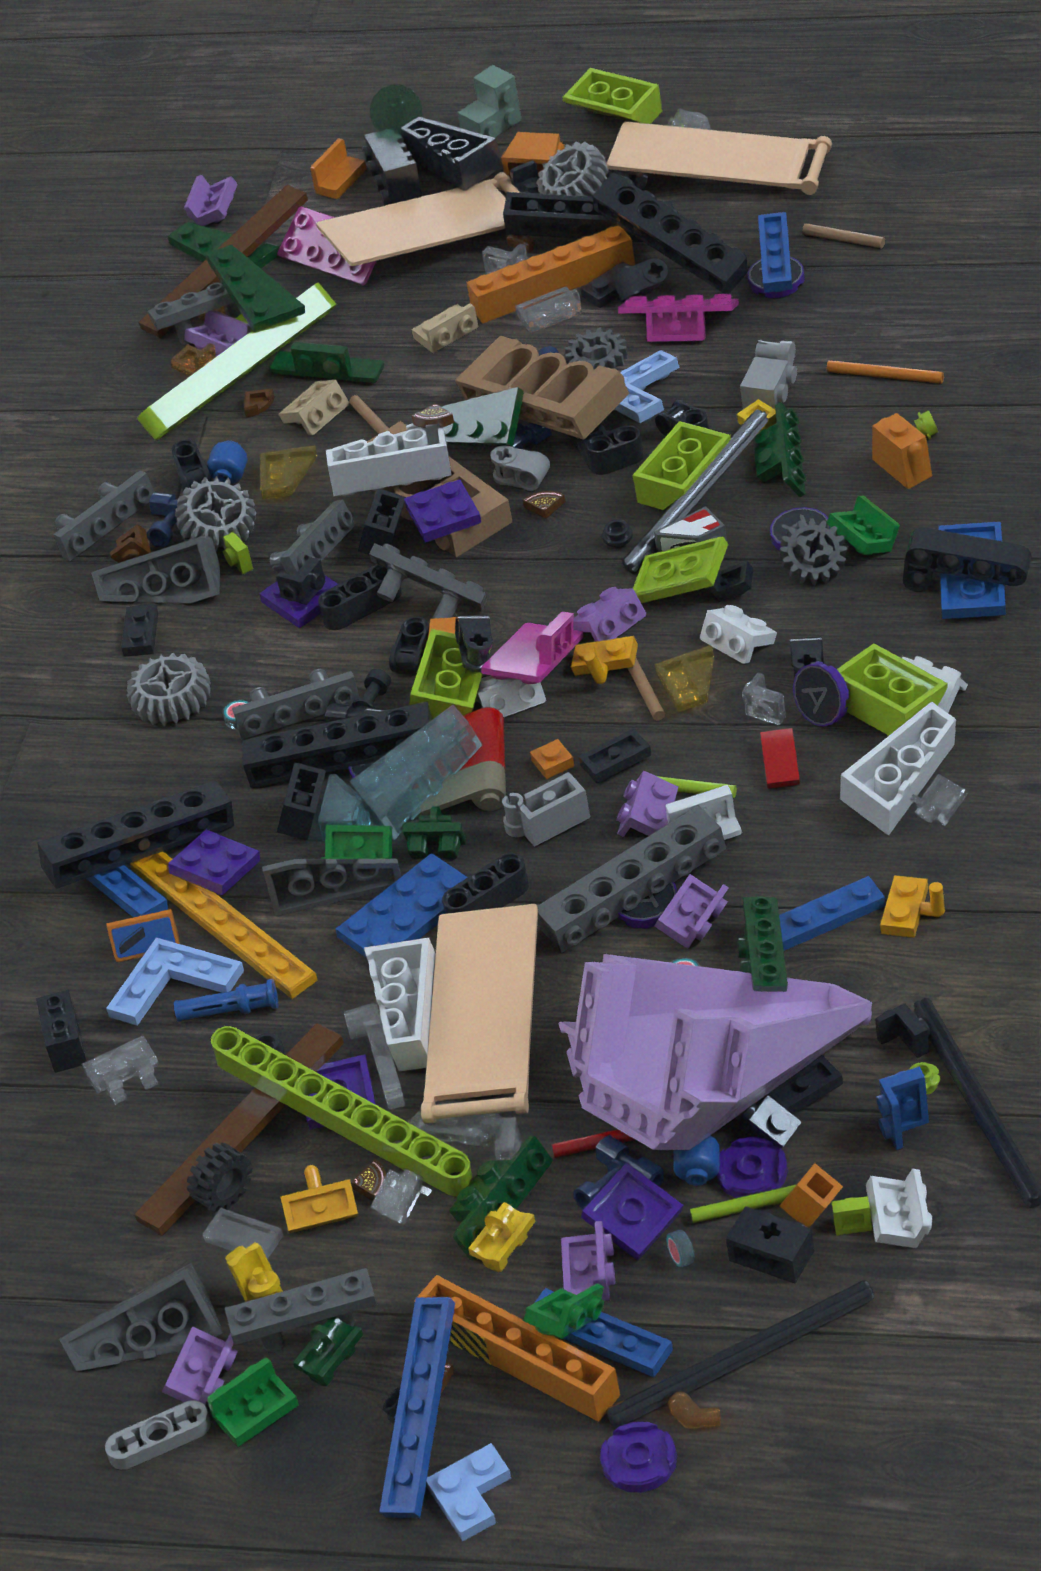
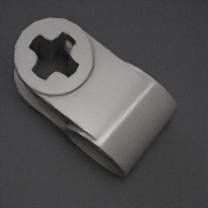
(520, 469)

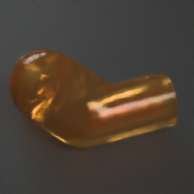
(690, 1415)

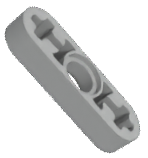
(186, 1433)

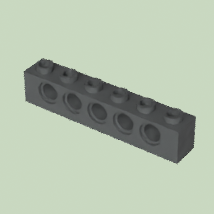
(629, 878)

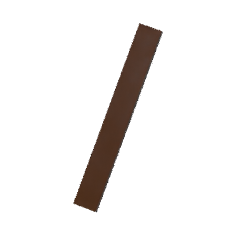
(245, 239)
(236, 1130)

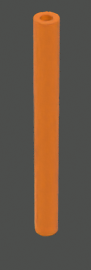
(885, 371)

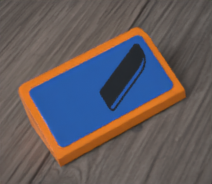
(135, 935)

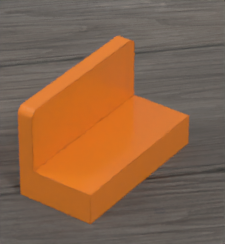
(336, 171)

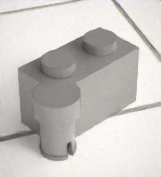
(769, 373)
(547, 810)

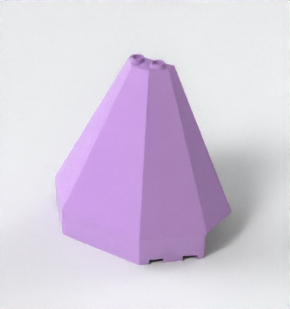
(691, 1046)

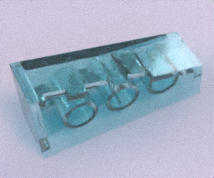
(416, 769)

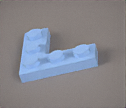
(640, 404)
(167, 961)

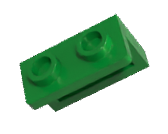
(866, 527)
(358, 842)
(564, 1311)
(251, 1402)

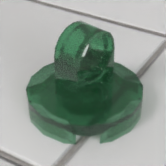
(394, 107)

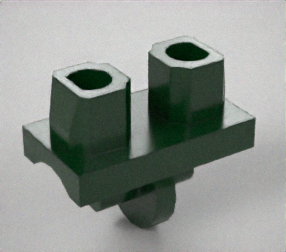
(434, 830)
(327, 1349)

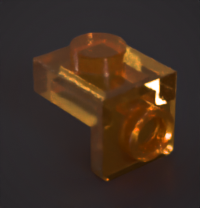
(192, 359)

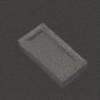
(235, 1230)

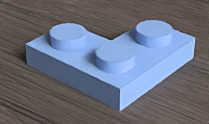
(460, 1490)

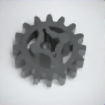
(598, 349)
(799, 545)

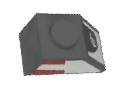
(689, 530)

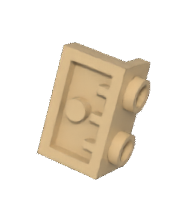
(446, 327)
(316, 406)

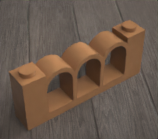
(556, 394)
(491, 505)

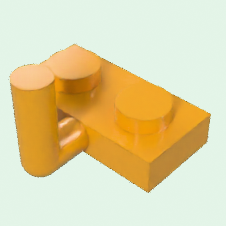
(604, 656)
(908, 903)
(319, 1203)

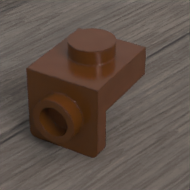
(131, 545)

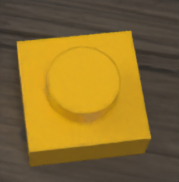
(745, 413)

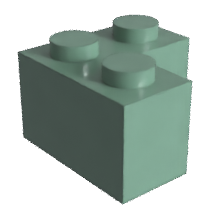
(495, 105)

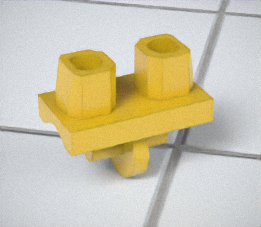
(501, 1236)
(253, 1272)

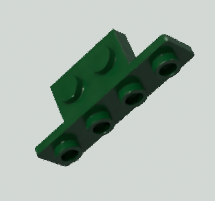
(325, 362)
(779, 451)
(763, 945)
(493, 1185)

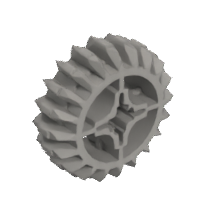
(573, 171)
(225, 502)
(168, 689)

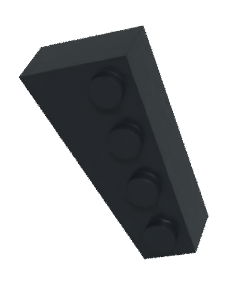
(451, 152)
(391, 166)

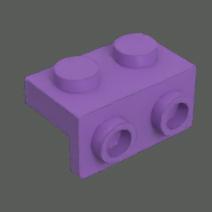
(208, 202)
(219, 330)
(610, 615)
(646, 804)
(689, 911)
(586, 1261)
(199, 1366)

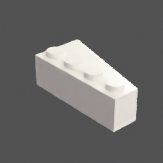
(389, 460)
(898, 767)
(404, 993)

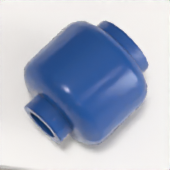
(227, 461)
(699, 1162)

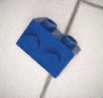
(902, 1104)

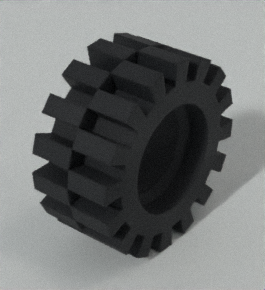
(219, 1177)

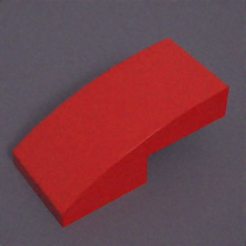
(780, 758)

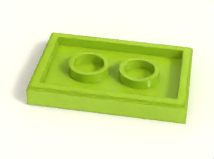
(680, 570)

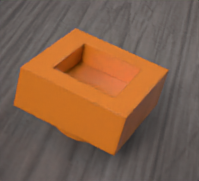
(552, 759)

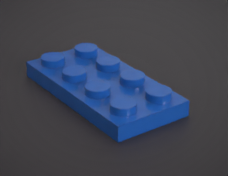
(967, 596)
(403, 909)

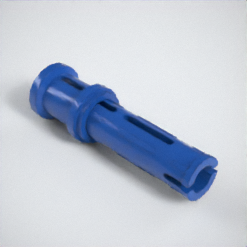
(241, 999)

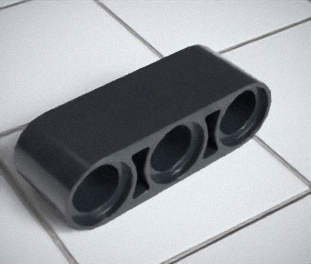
(353, 599)
(489, 887)

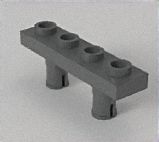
(189, 306)
(115, 506)
(315, 538)
(416, 569)
(295, 705)
(298, 1307)

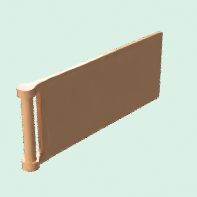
(718, 155)
(419, 222)
(481, 1012)

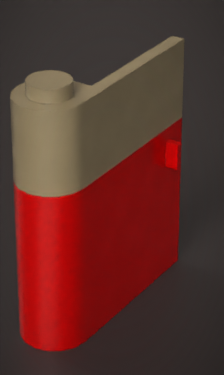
(483, 774)

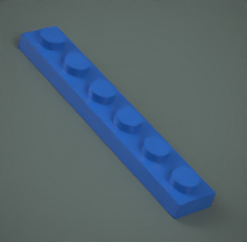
(417, 1407)

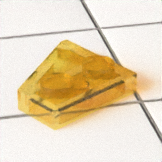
(284, 470)
(687, 677)

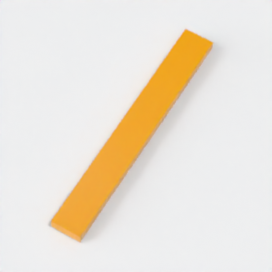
(228, 926)

